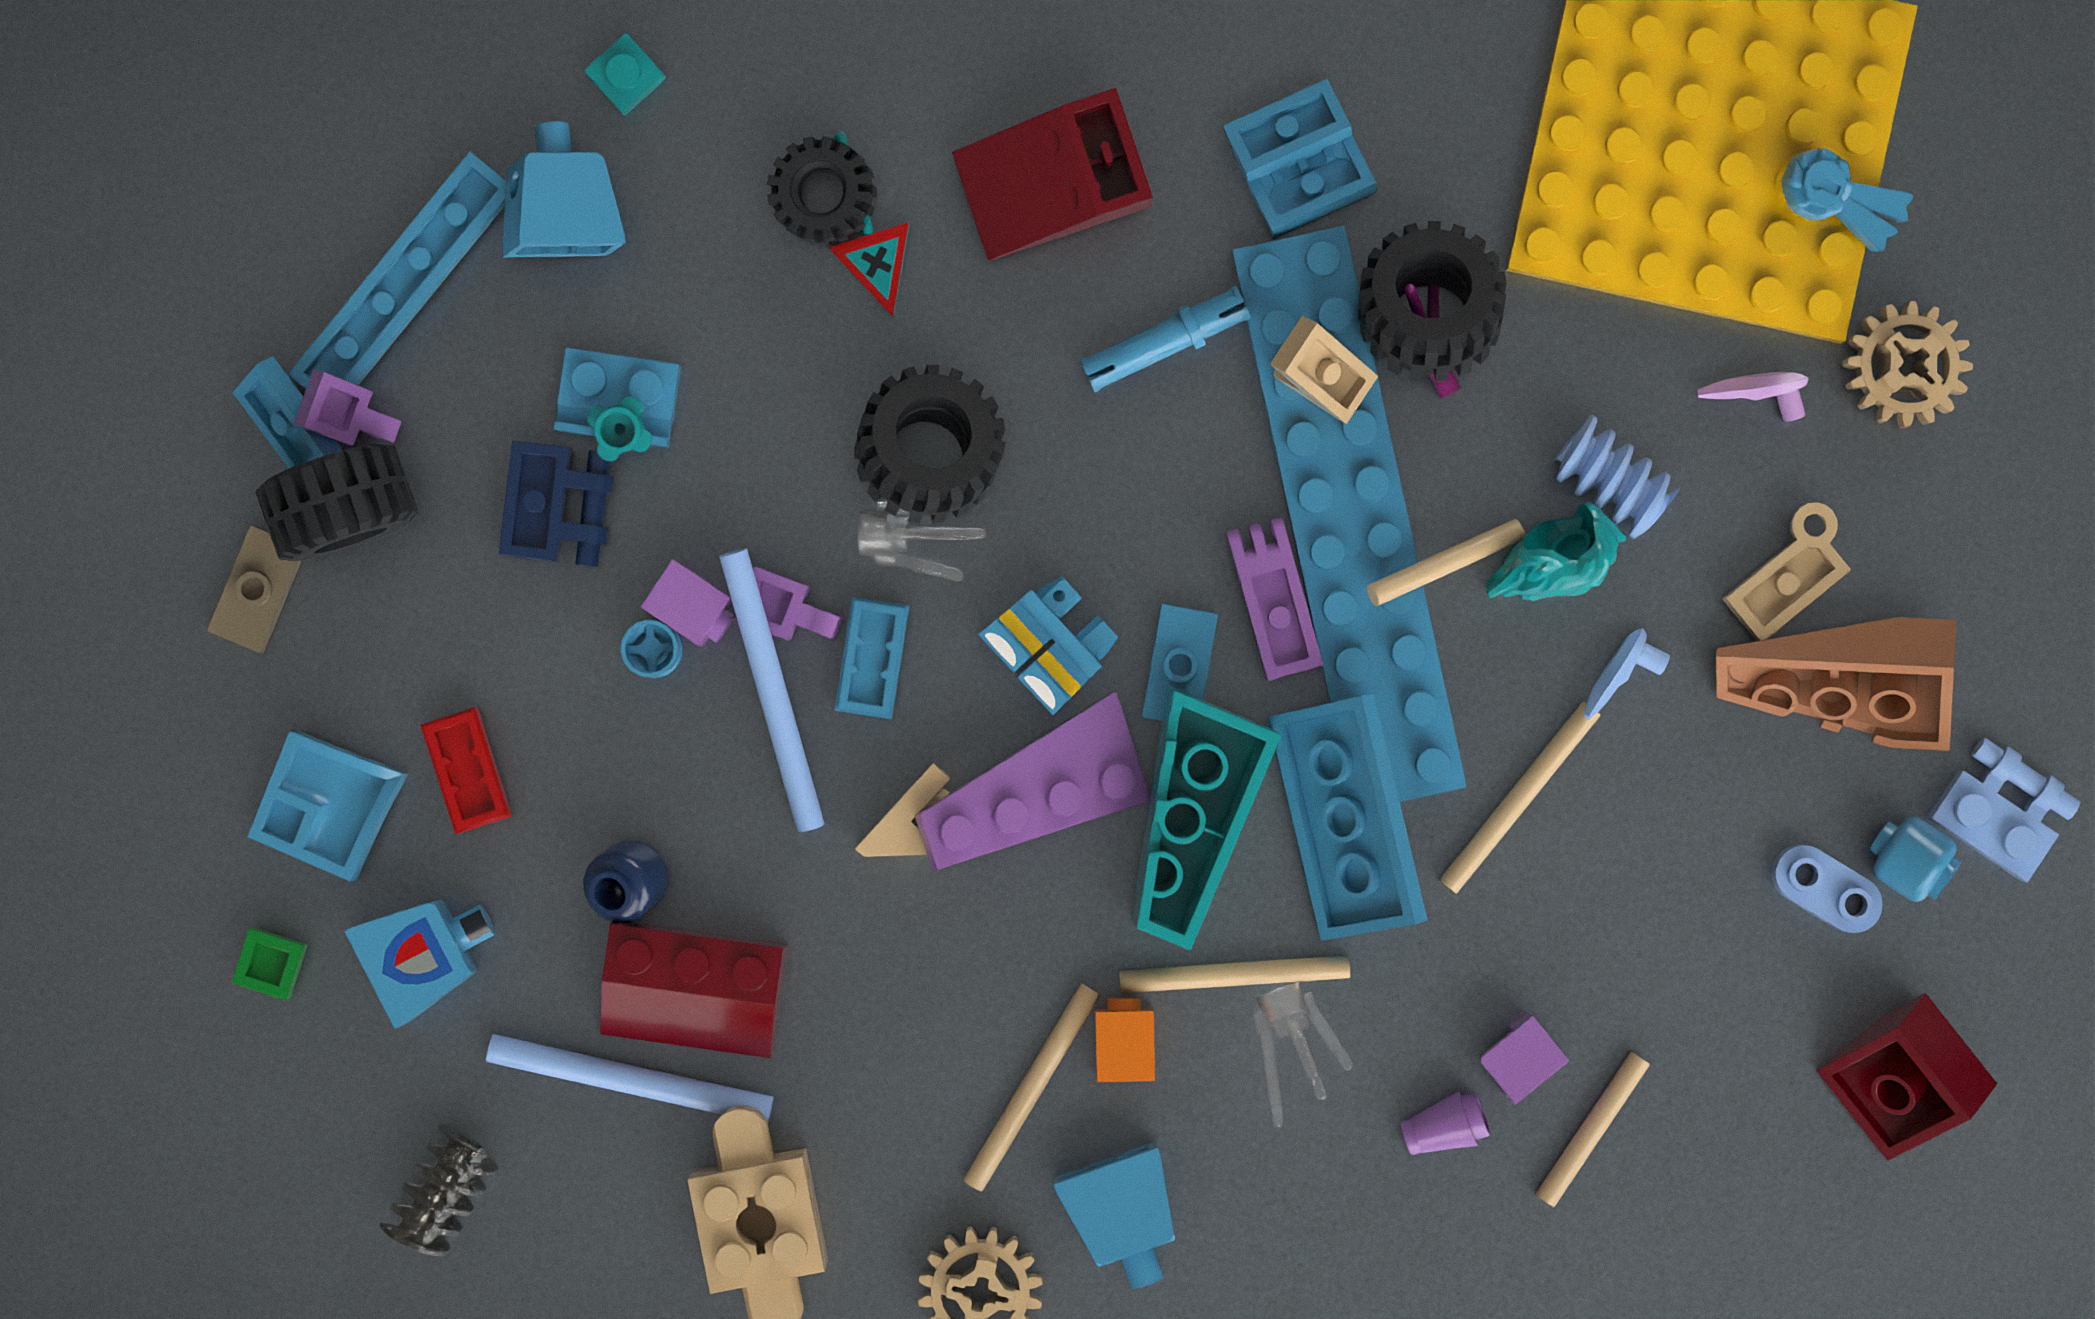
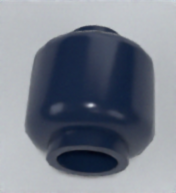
(625, 881)

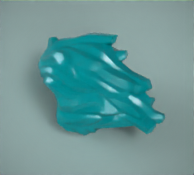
(1559, 557)

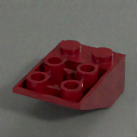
(1053, 175)

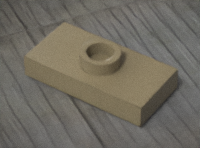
(253, 593)

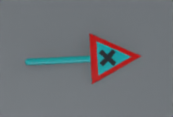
(875, 257)

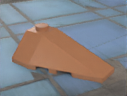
(1865, 676)

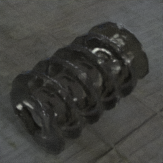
(441, 1194)

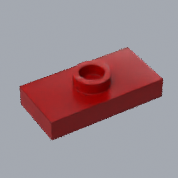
(466, 770)

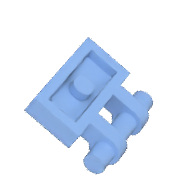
(1994, 825)

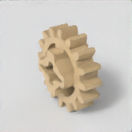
(1890, 348)
(952, 1282)

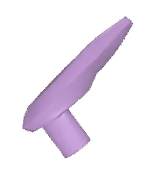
(1760, 386)

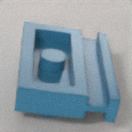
(605, 380)

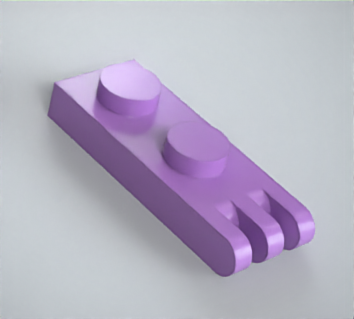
(1275, 601)

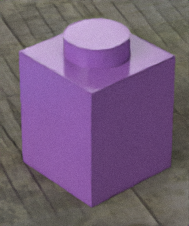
(690, 605)

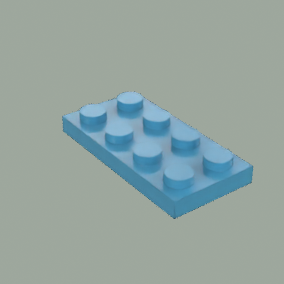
(1348, 818)

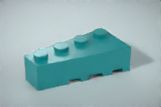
(1198, 804)

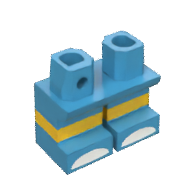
(1035, 622)

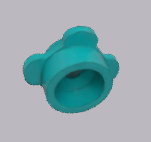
(604, 423)

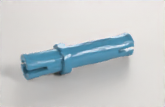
(1168, 337)

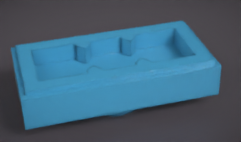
(1179, 656)
(872, 658)

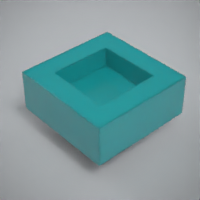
(625, 74)

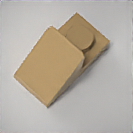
(1322, 370)
(897, 831)

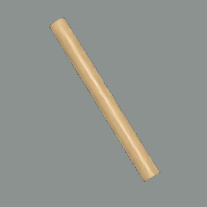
(1518, 799)
(1234, 974)
(1031, 1087)

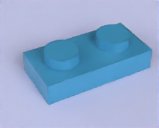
(273, 405)

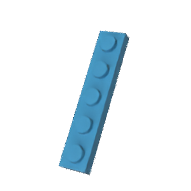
(407, 275)

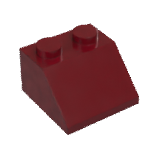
(1908, 1078)

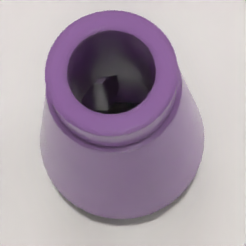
(1447, 1125)

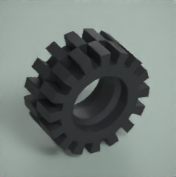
(792, 172)

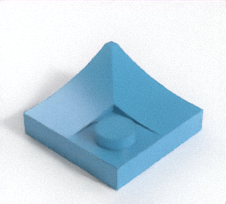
(325, 804)

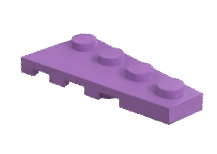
(1052, 784)

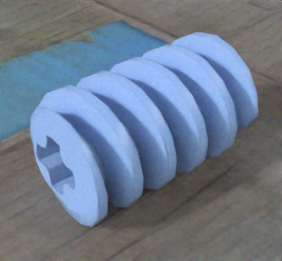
(1614, 476)

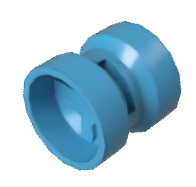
(642, 650)

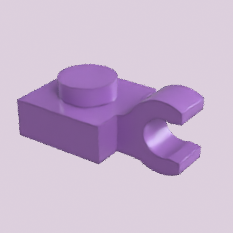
(341, 411)
(786, 607)

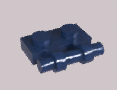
(537, 503)

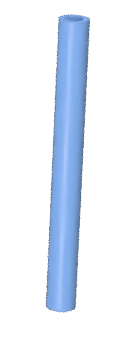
(772, 689)
(622, 1077)

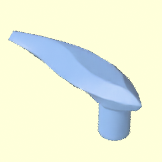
(1620, 666)

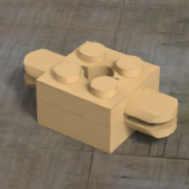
(757, 1217)

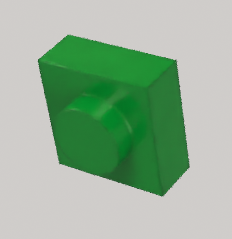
(269, 963)

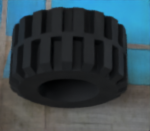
(1424, 260)
(939, 401)
(336, 501)

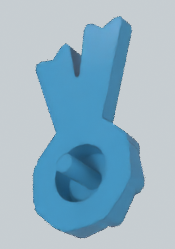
(1820, 186)

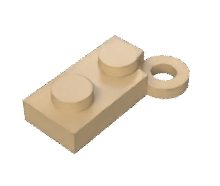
(1790, 577)

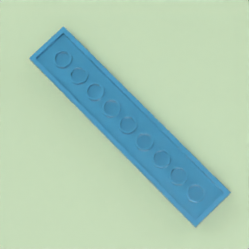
(1349, 512)

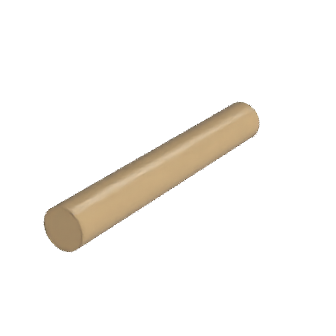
(1445, 562)
(1592, 1129)

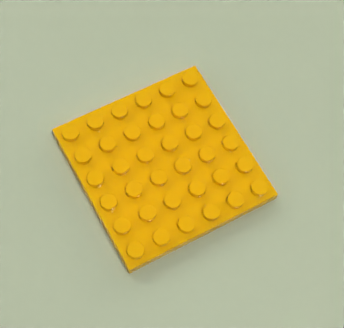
(1673, 146)

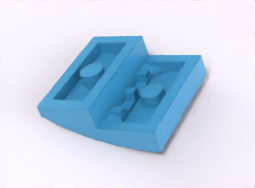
(1300, 158)

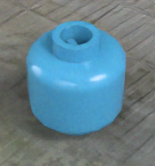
(1915, 859)

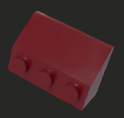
(691, 988)

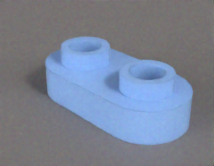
(1828, 889)

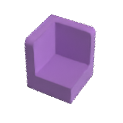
(1523, 1058)

